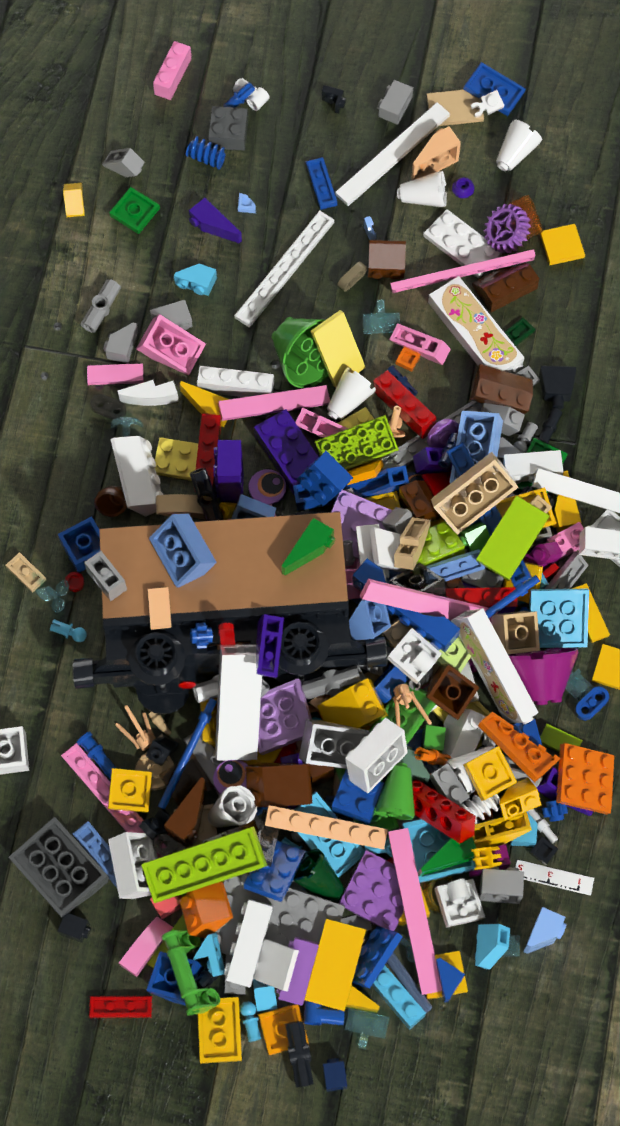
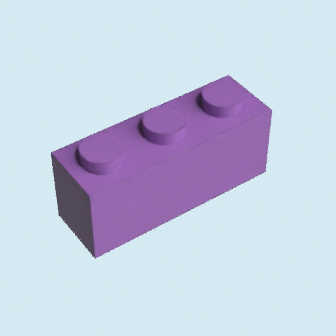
(301, 972)

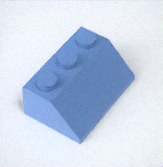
(182, 549)

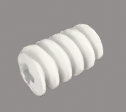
(478, 807)

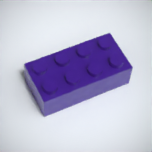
(285, 446)
(228, 470)

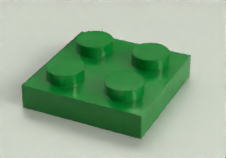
(134, 210)

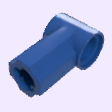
(318, 1014)

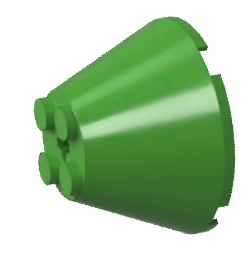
(299, 352)

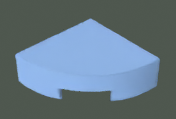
(245, 204)
(368, 228)

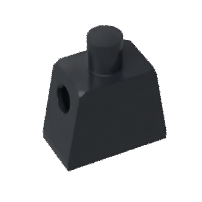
(557, 384)

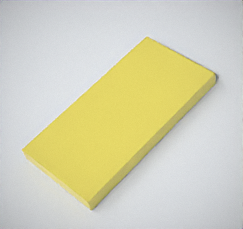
(337, 347)

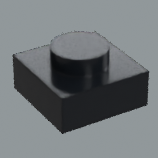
(544, 851)

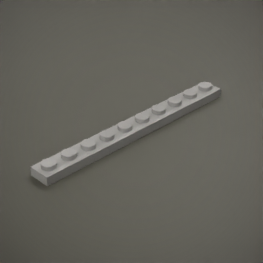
(413, 446)

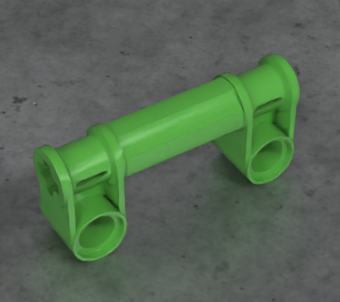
(196, 1000)

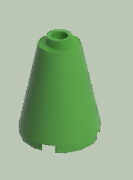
(397, 794)

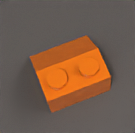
(206, 909)

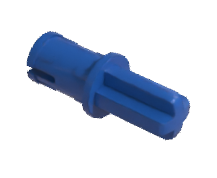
(240, 96)

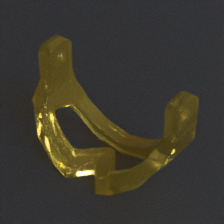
(428, 890)

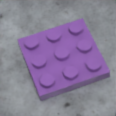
(374, 892)

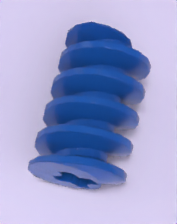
(206, 153)

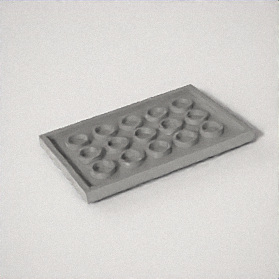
(295, 916)

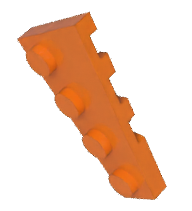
(524, 753)

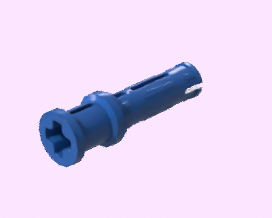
(96, 752)

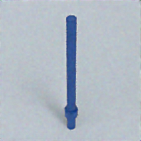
(521, 589)
(205, 717)

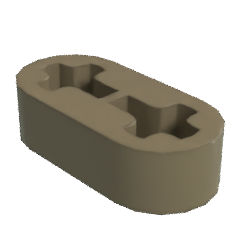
(352, 276)

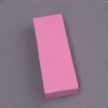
(115, 374)

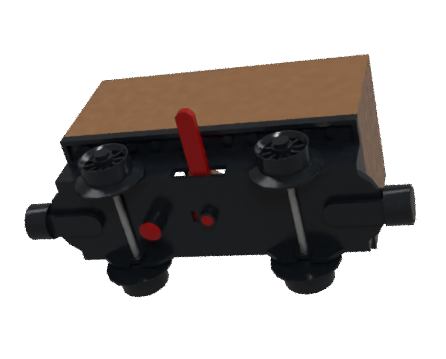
(231, 602)

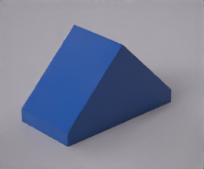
(449, 978)

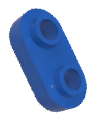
(591, 704)

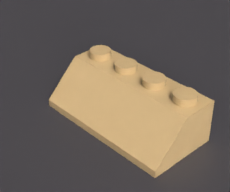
(474, 493)

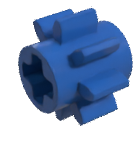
(201, 635)
(554, 811)

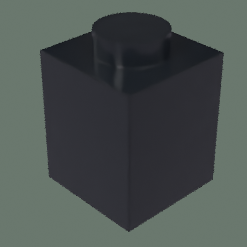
(74, 927)

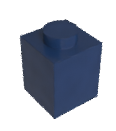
(335, 1075)

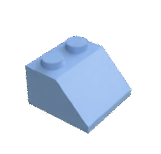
(546, 930)

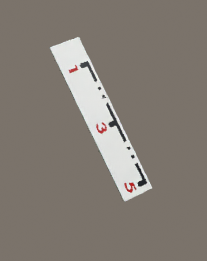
(556, 877)

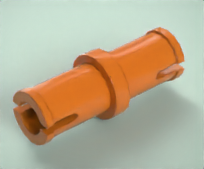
(431, 756)

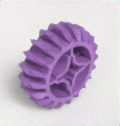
(514, 219)

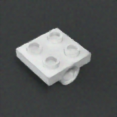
(414, 656)
(459, 902)

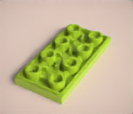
(360, 443)
(512, 538)

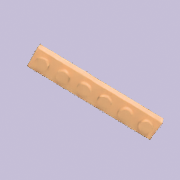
(326, 827)

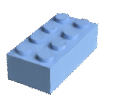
(480, 435)

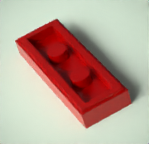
(120, 1007)

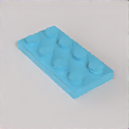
(339, 853)

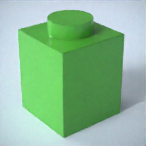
(433, 738)

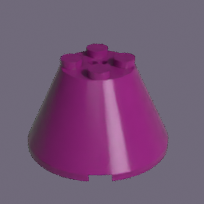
(545, 672)

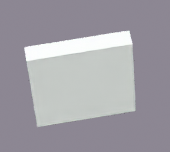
(384, 545)
(275, 964)

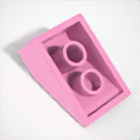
(170, 345)

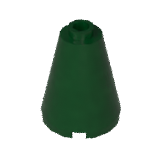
(319, 877)

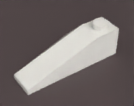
(462, 734)

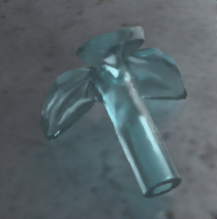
(126, 422)
(48, 593)

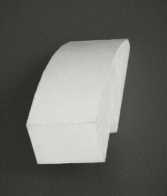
(148, 394)

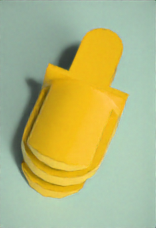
(484, 858)

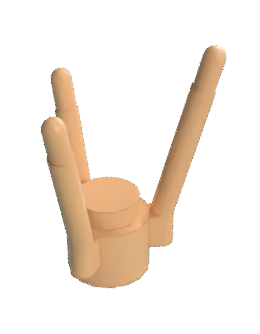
(404, 696)
(144, 739)

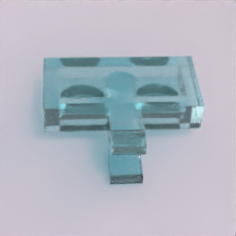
(380, 322)
(366, 1024)

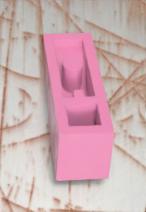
(426, 345)

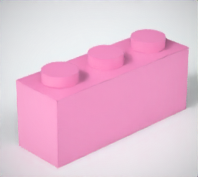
(172, 70)

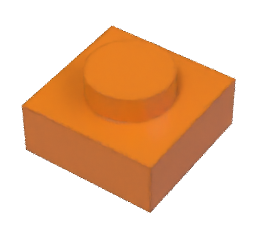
(408, 359)

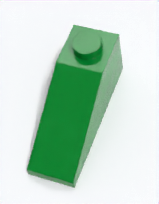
(310, 545)
(449, 855)

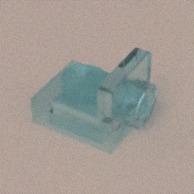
(578, 685)

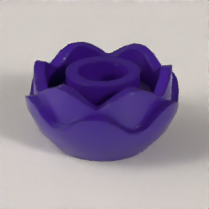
(463, 192)

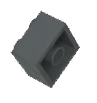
(228, 127)

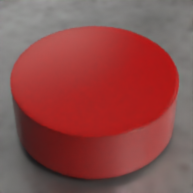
(75, 581)

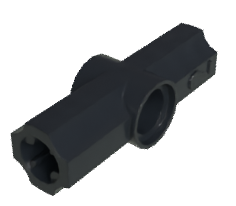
(203, 486)
(299, 1054)

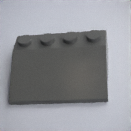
(59, 867)

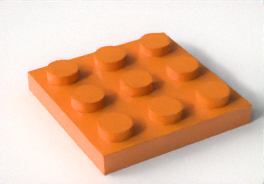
(585, 778)

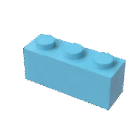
(398, 998)

